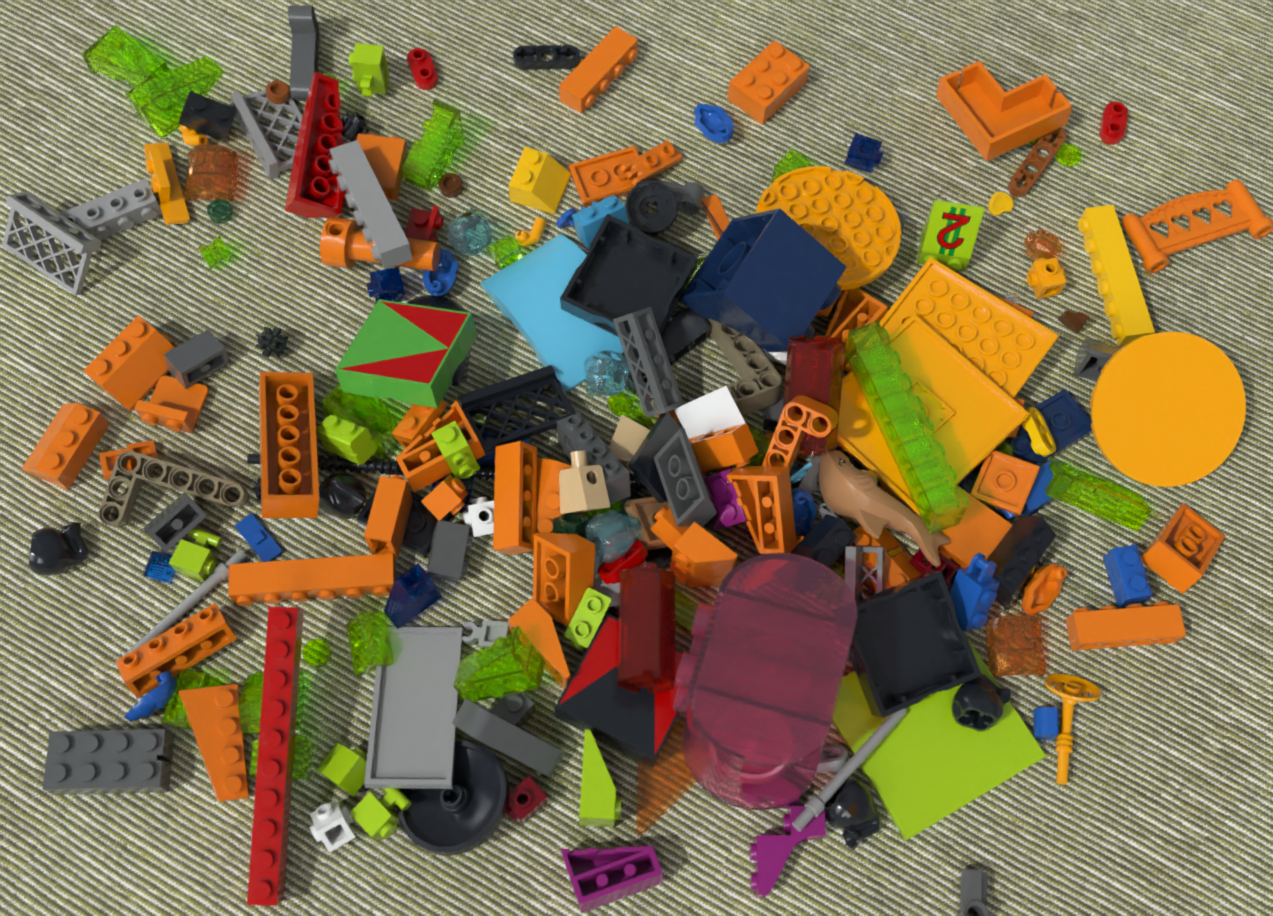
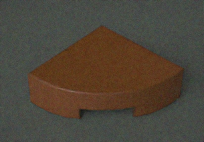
(1073, 321)

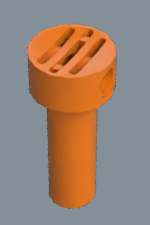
(344, 244)

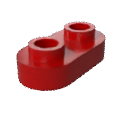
(420, 67)
(1113, 118)
(634, 557)

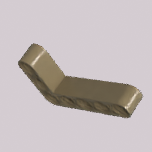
(759, 380)
(168, 479)

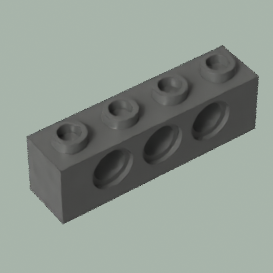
(578, 435)

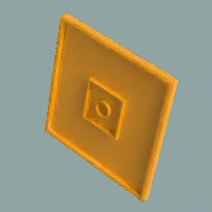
(962, 403)

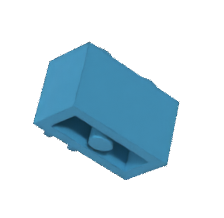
(590, 219)

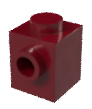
(525, 800)

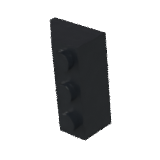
(1020, 556)

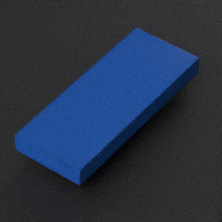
(258, 538)

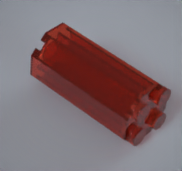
(815, 371)
(646, 629)

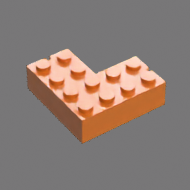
(1001, 119)

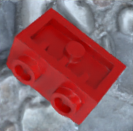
(424, 224)

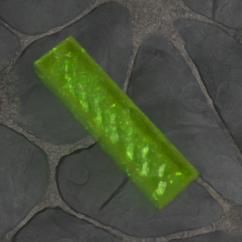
(905, 428)

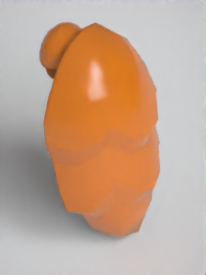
(1043, 588)

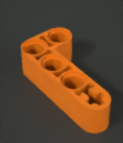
(798, 426)

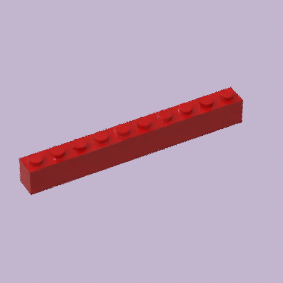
(275, 756)

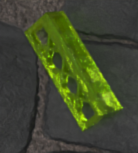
(1097, 496)

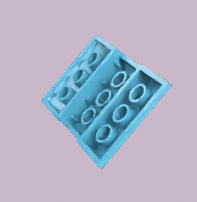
(530, 297)

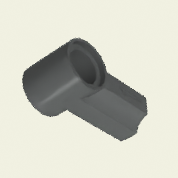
(687, 196)
(973, 892)

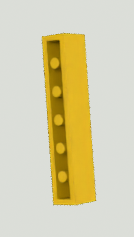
(1115, 274)

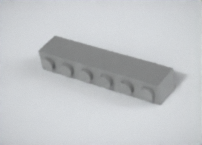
(370, 205)

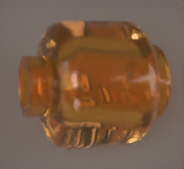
(1041, 245)

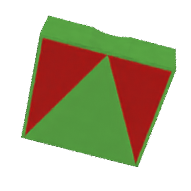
(407, 353)

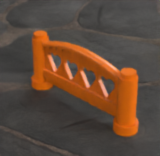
(1155, 248)

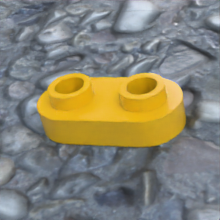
(1042, 440)

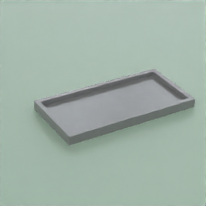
(415, 711)

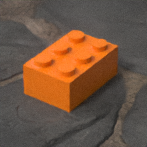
(768, 82)

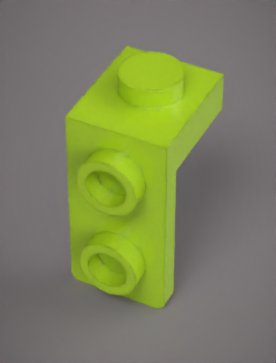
(456, 450)
(587, 618)

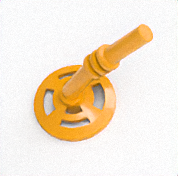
(1070, 696)

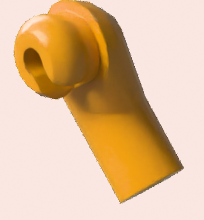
(192, 137)
(528, 238)

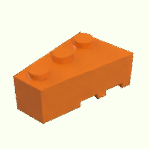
(852, 312)
(423, 460)
(767, 504)

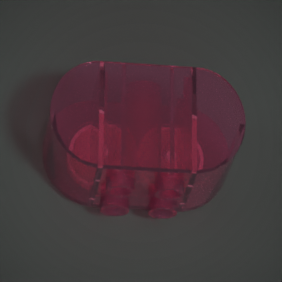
(764, 679)

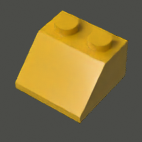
(538, 181)

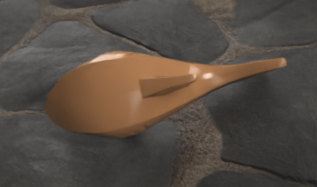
(858, 499)

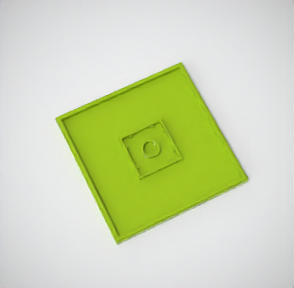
(930, 761)

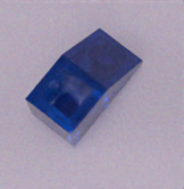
(410, 596)

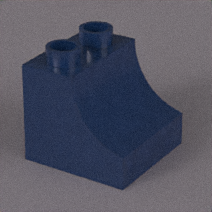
(765, 280)

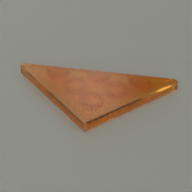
(665, 783)

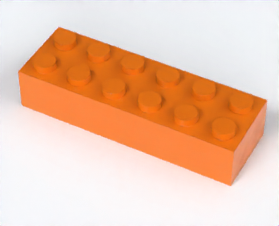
(288, 445)

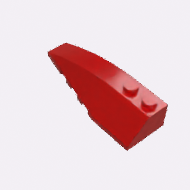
(312, 185)

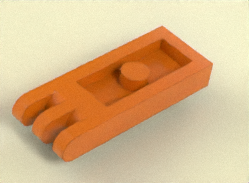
(652, 163)

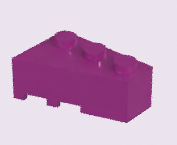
(610, 873)

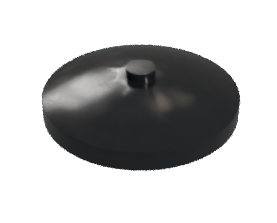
(460, 817)

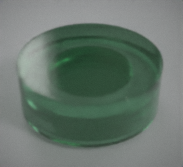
(219, 211)

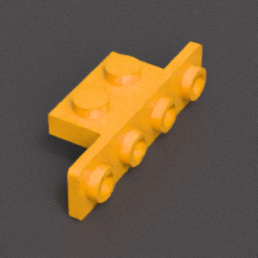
(166, 183)

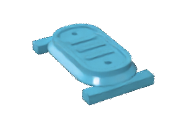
(798, 473)

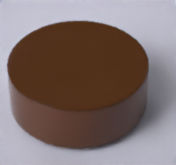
(450, 185)

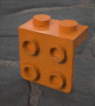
(173, 405)
(417, 422)

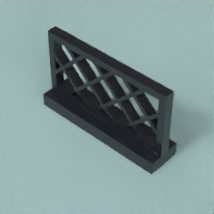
(504, 393)

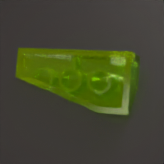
(162, 97)

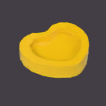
(1000, 203)

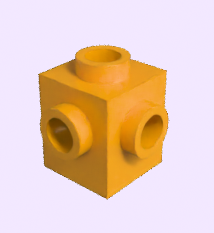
(1046, 277)

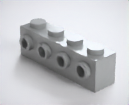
(116, 210)

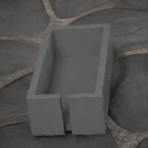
(108, 762)

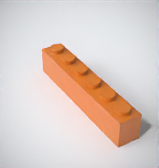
(312, 579)

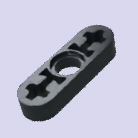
(539, 50)

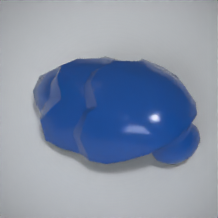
(713, 123)
(444, 278)
(803, 510)
(155, 698)

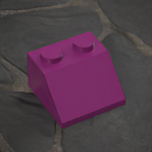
(725, 501)

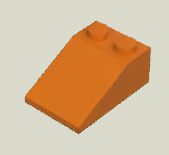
(1183, 548)
(539, 628)

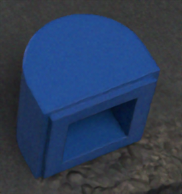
(1045, 723)

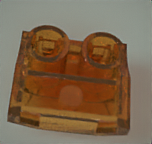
(211, 173)
(1015, 646)

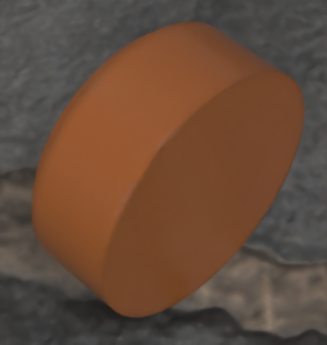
(278, 92)

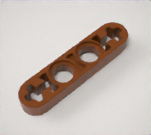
(1037, 161)

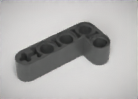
(303, 49)
(507, 737)

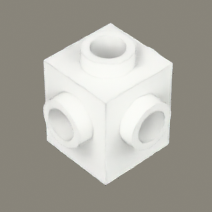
(471, 516)
(332, 825)

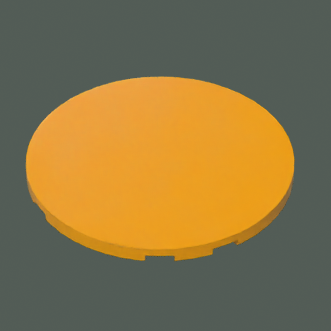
(843, 216)
(1168, 409)

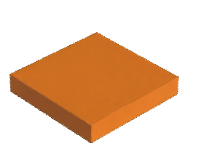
(1005, 482)

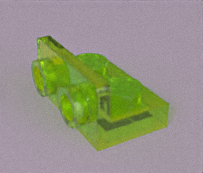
(369, 642)
(175, 712)

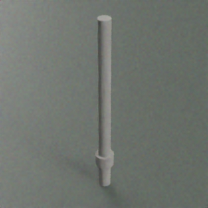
(221, 573)
(816, 804)

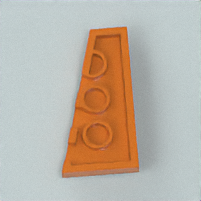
(219, 737)

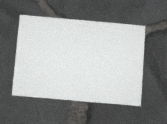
(709, 413)

